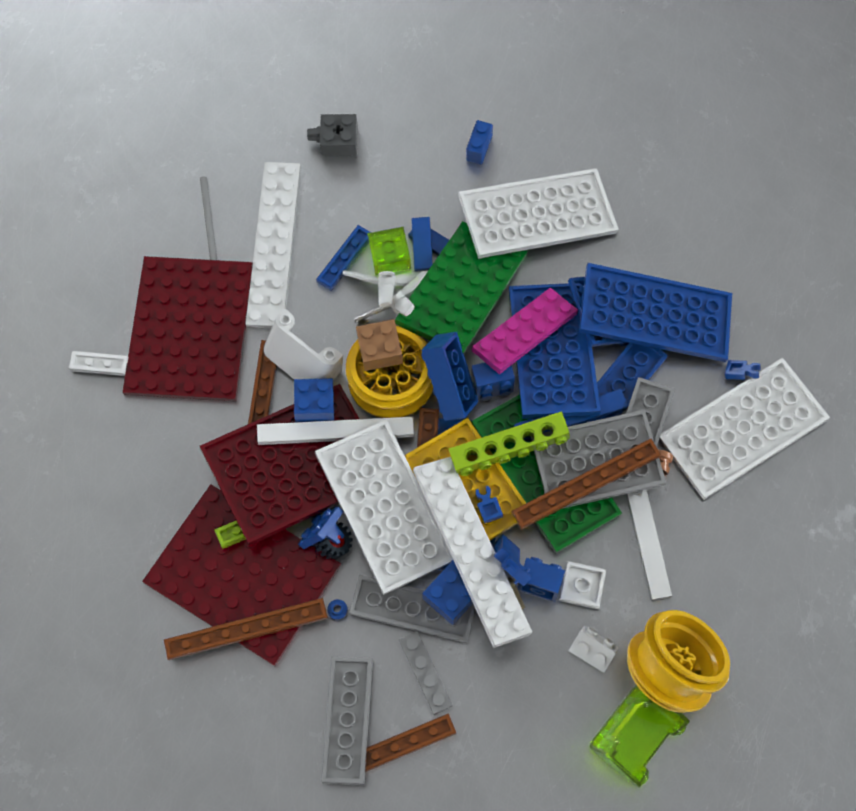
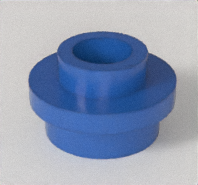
(337, 615)

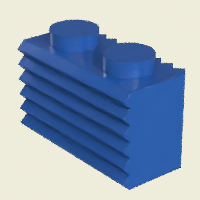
(479, 142)

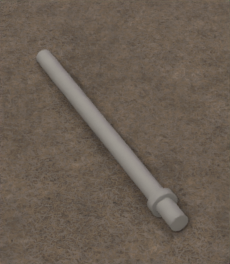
(208, 218)

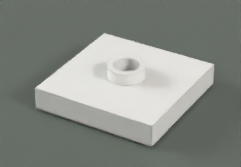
(582, 585)

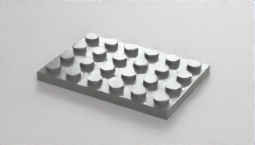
(595, 444)

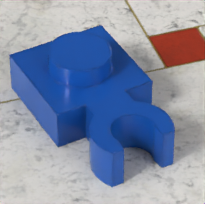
(740, 369)
(489, 507)

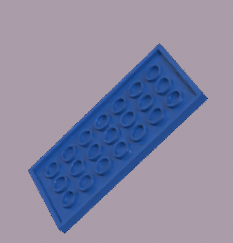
(656, 312)
(559, 369)

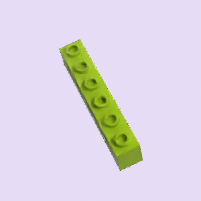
(497, 441)

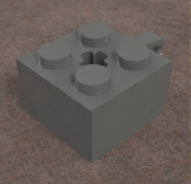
(336, 134)

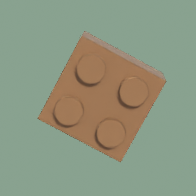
(379, 345)

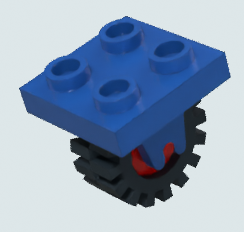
(327, 534)

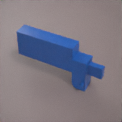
(509, 556)

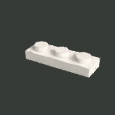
(98, 363)

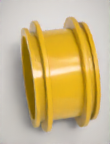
(379, 399)
(678, 661)

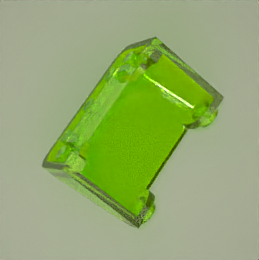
(635, 735)

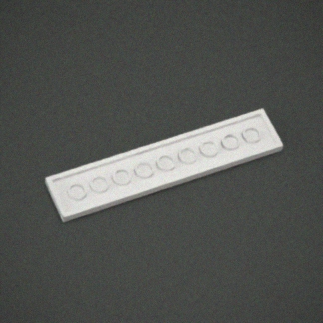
(273, 243)
(472, 552)

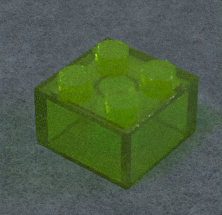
(389, 250)

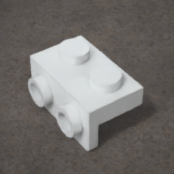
(594, 648)

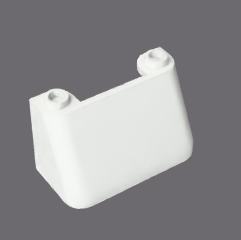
(295, 356)

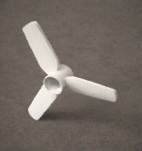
(386, 283)
(400, 300)

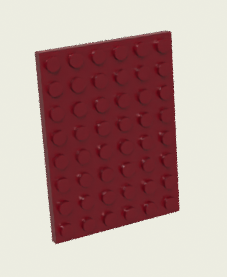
(188, 329)
(272, 483)
(241, 578)

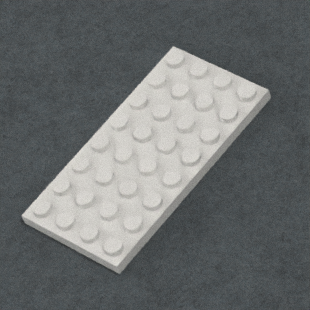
(537, 213)
(743, 428)
(384, 506)

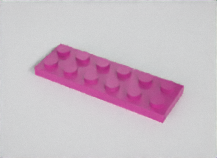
(524, 330)

